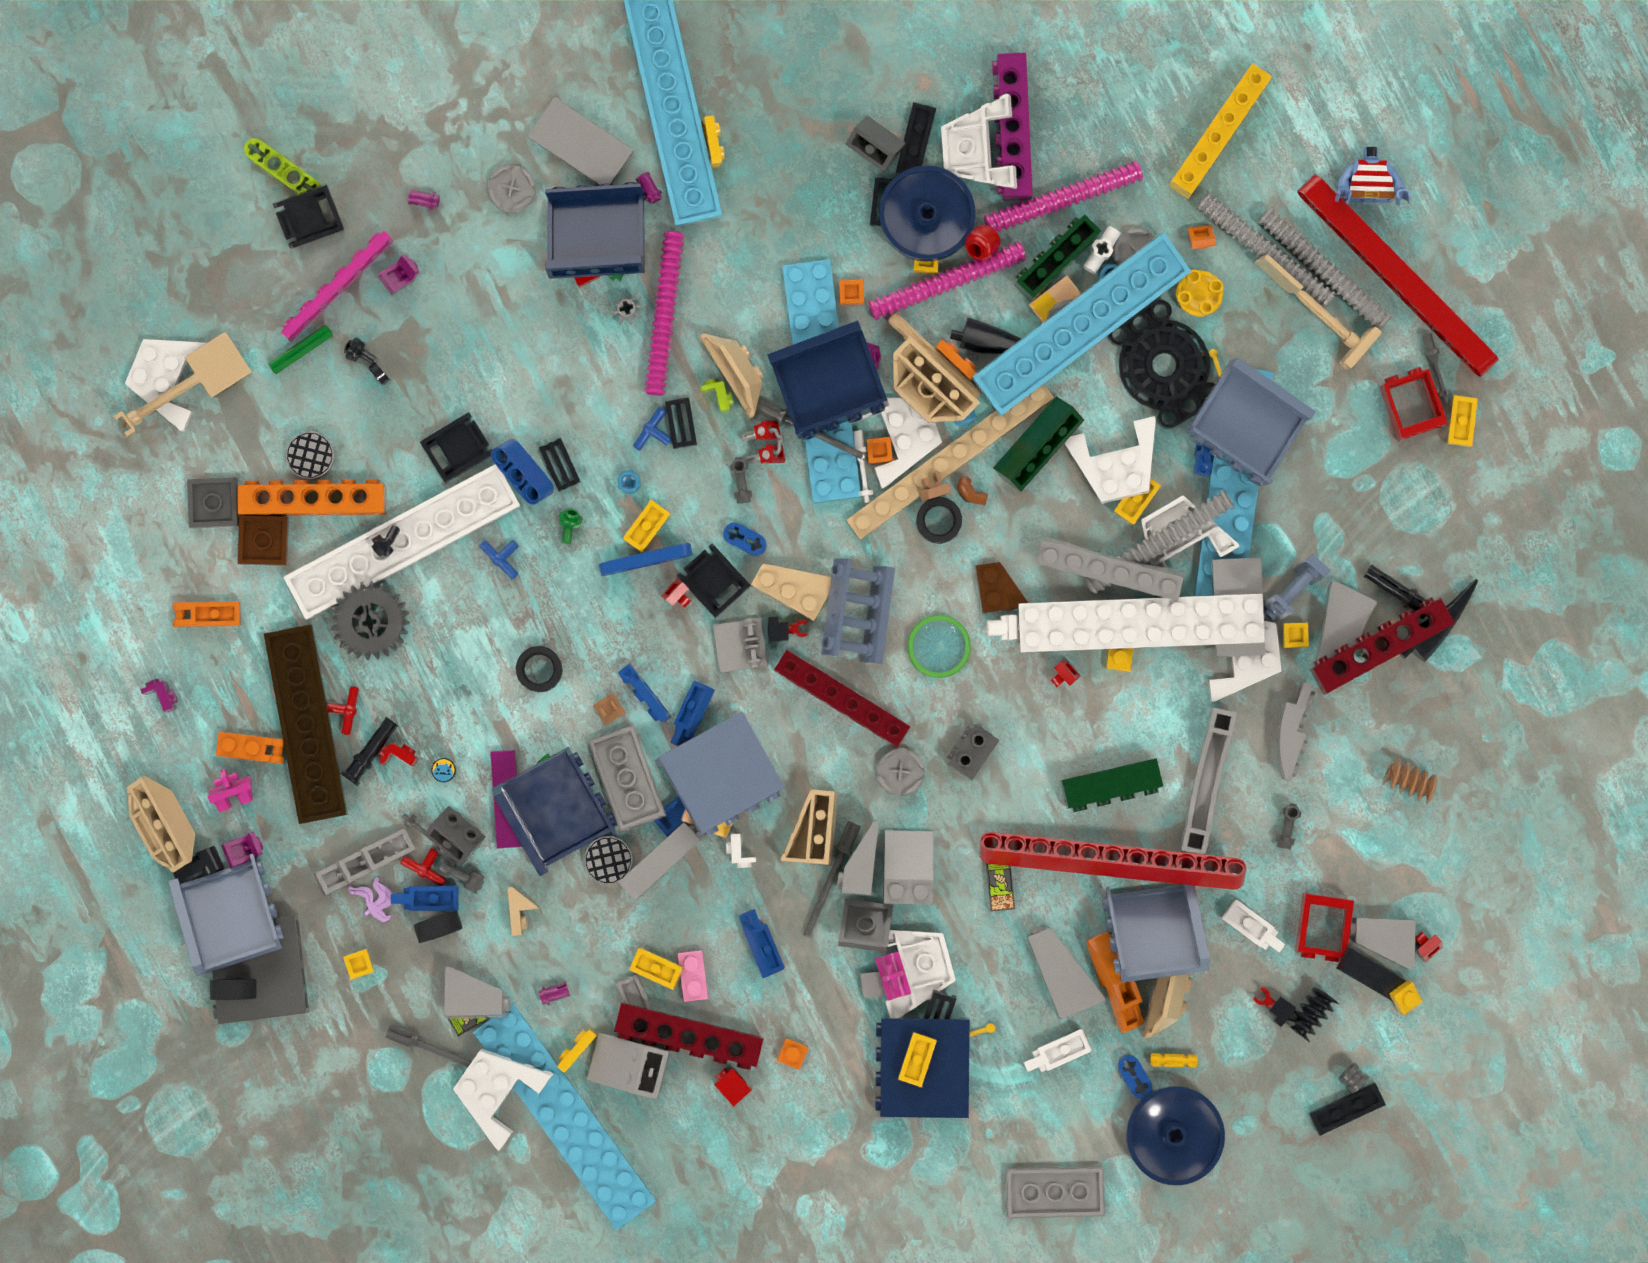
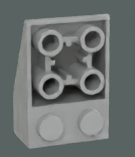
(628, 1065)

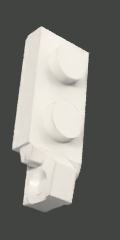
(1252, 926)
(1059, 1052)

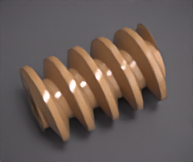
(1411, 779)

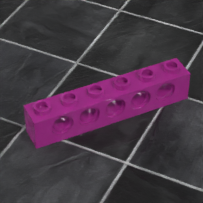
(1015, 65)

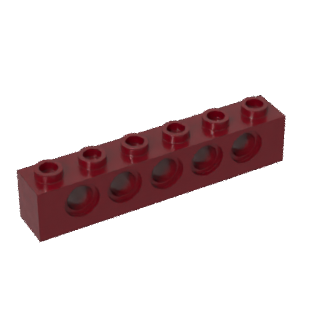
(1438, 618)
(841, 698)
(630, 1013)

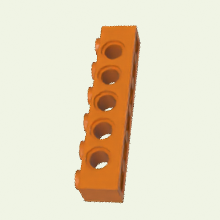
(373, 505)

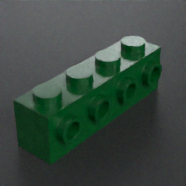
(1057, 258)
(1038, 444)
(1112, 783)

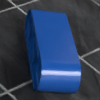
(522, 471)

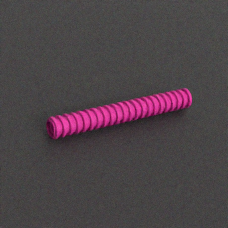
(1064, 197)
(946, 280)
(664, 313)

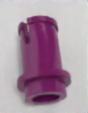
(649, 188)
(424, 199)
(554, 993)

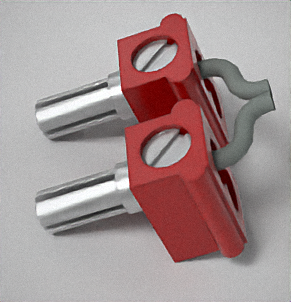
(772, 452)

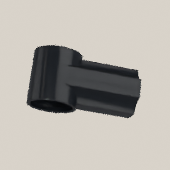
(203, 863)

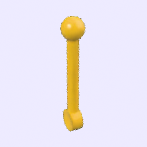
(1213, 353)
(990, 1028)

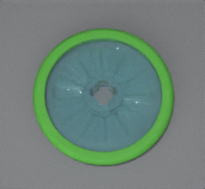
(922, 648)

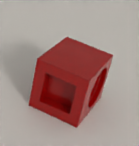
(732, 1085)

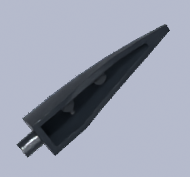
(984, 338)
(1455, 607)

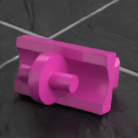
(226, 788)
(893, 975)

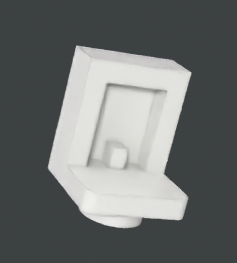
(734, 848)

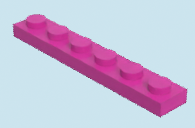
(331, 291)

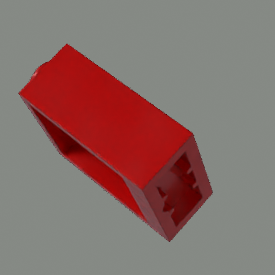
(1413, 375)
(1309, 952)

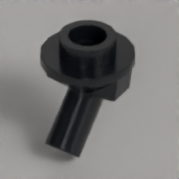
(355, 349)
(382, 545)

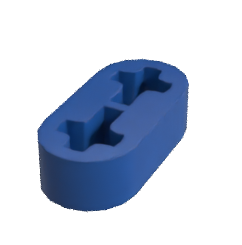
(742, 544)
(1129, 1079)

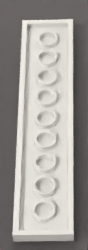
(421, 533)
(1141, 623)

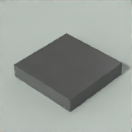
(213, 502)
(865, 925)

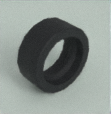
(943, 502)
(521, 663)
(437, 926)
(233, 989)

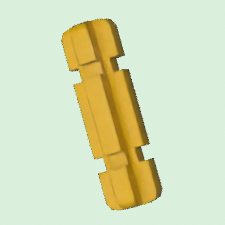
(1173, 1060)

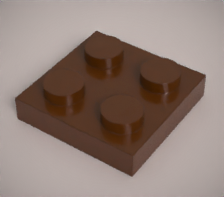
(263, 540)

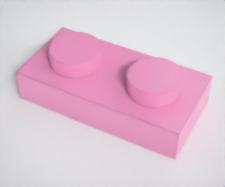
(693, 976)

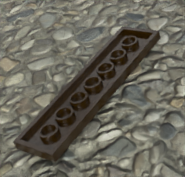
(305, 724)

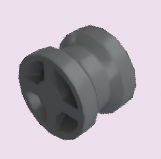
(1353, 1078)

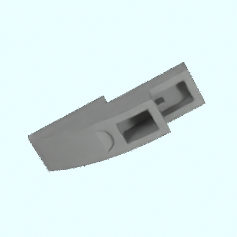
(1289, 740)

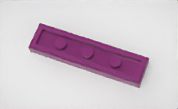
(503, 768)

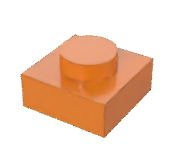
(1201, 237)
(851, 292)
(879, 450)
(792, 1053)

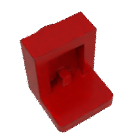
(404, 753)

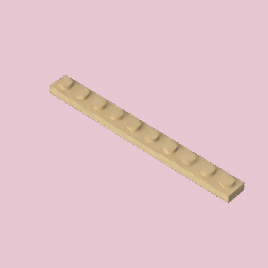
(945, 462)

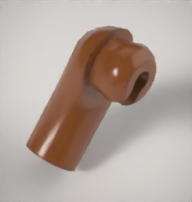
(968, 493)

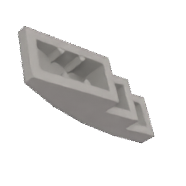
(364, 862)

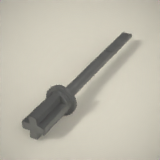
(781, 416)
(844, 847)
(410, 1040)

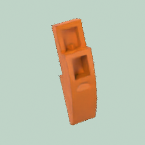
(1122, 996)

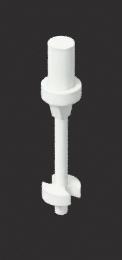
(859, 445)

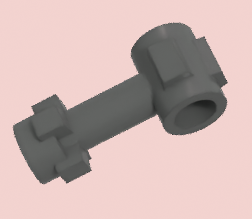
(739, 468)
(1290, 813)
(473, 881)

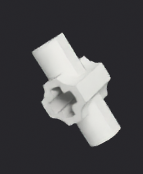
(1108, 240)
(1006, 627)

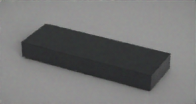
(916, 137)
(1369, 973)
(1347, 1109)

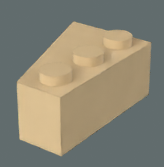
(795, 589)
(815, 830)

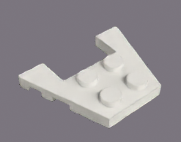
(968, 145)
(159, 370)
(910, 437)
(1119, 472)
(1168, 514)
(1250, 669)
(925, 965)
(488, 1084)

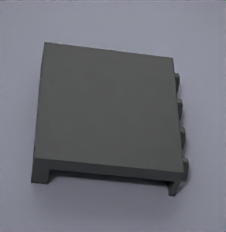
(278, 981)

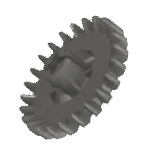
(375, 643)

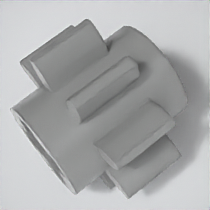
(633, 312)

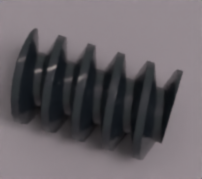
(1311, 1013)

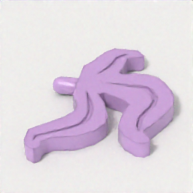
(382, 902)

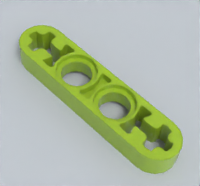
(286, 166)

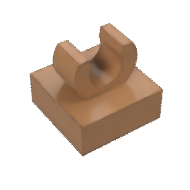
(934, 490)
(609, 709)

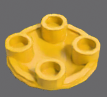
(1199, 293)

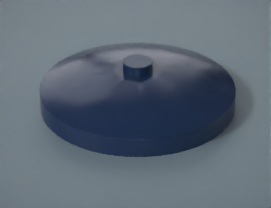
(927, 213)
(1175, 1135)

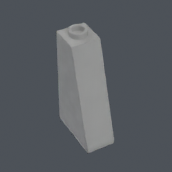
(1343, 620)
(660, 860)
(1064, 978)

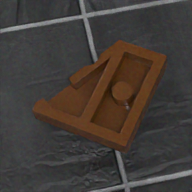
(997, 589)

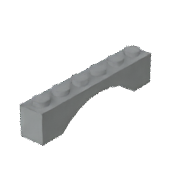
(1133, 575)
(1207, 780)

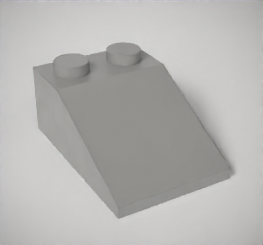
(908, 867)
(859, 869)

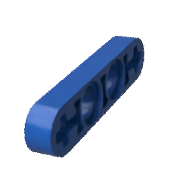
(645, 559)

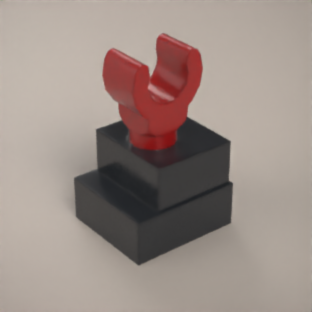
(780, 630)
(1280, 1009)

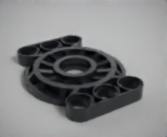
(1158, 340)

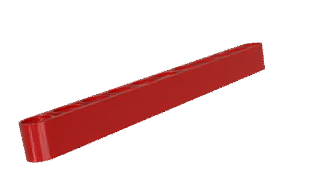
(1398, 275)
(1123, 860)

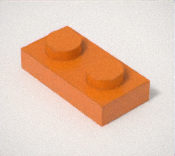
(949, 352)

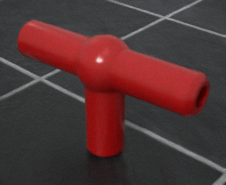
(348, 710)
(423, 870)

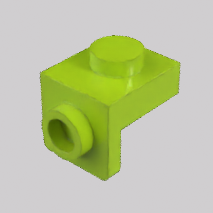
(724, 398)

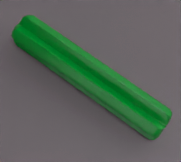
(300, 349)

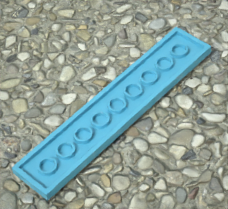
(673, 111)
(812, 313)
(1081, 324)
(1236, 522)
(569, 1122)

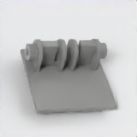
(740, 645)

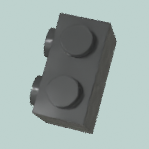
(875, 143)
(972, 752)
(455, 835)

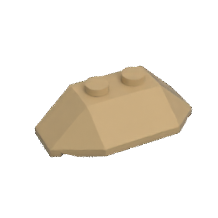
(736, 370)
(929, 386)
(161, 823)
(1166, 1003)

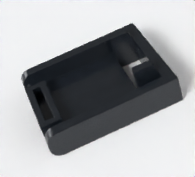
(305, 217)
(461, 446)
(711, 578)

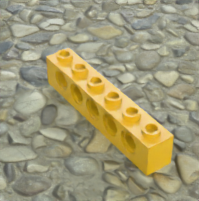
(1220, 131)

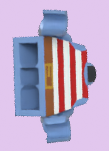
(1371, 181)

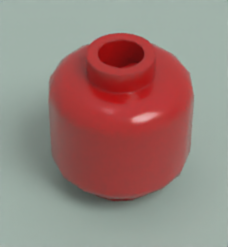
(982, 242)

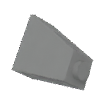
(1387, 938)
(472, 998)

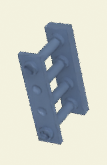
(1307, 572)
(877, 614)

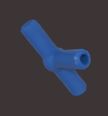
(650, 429)
(499, 559)

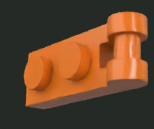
(207, 614)
(249, 747)

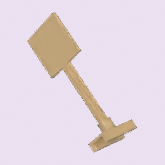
(1357, 345)
(214, 366)

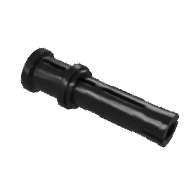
(1409, 597)
(363, 760)

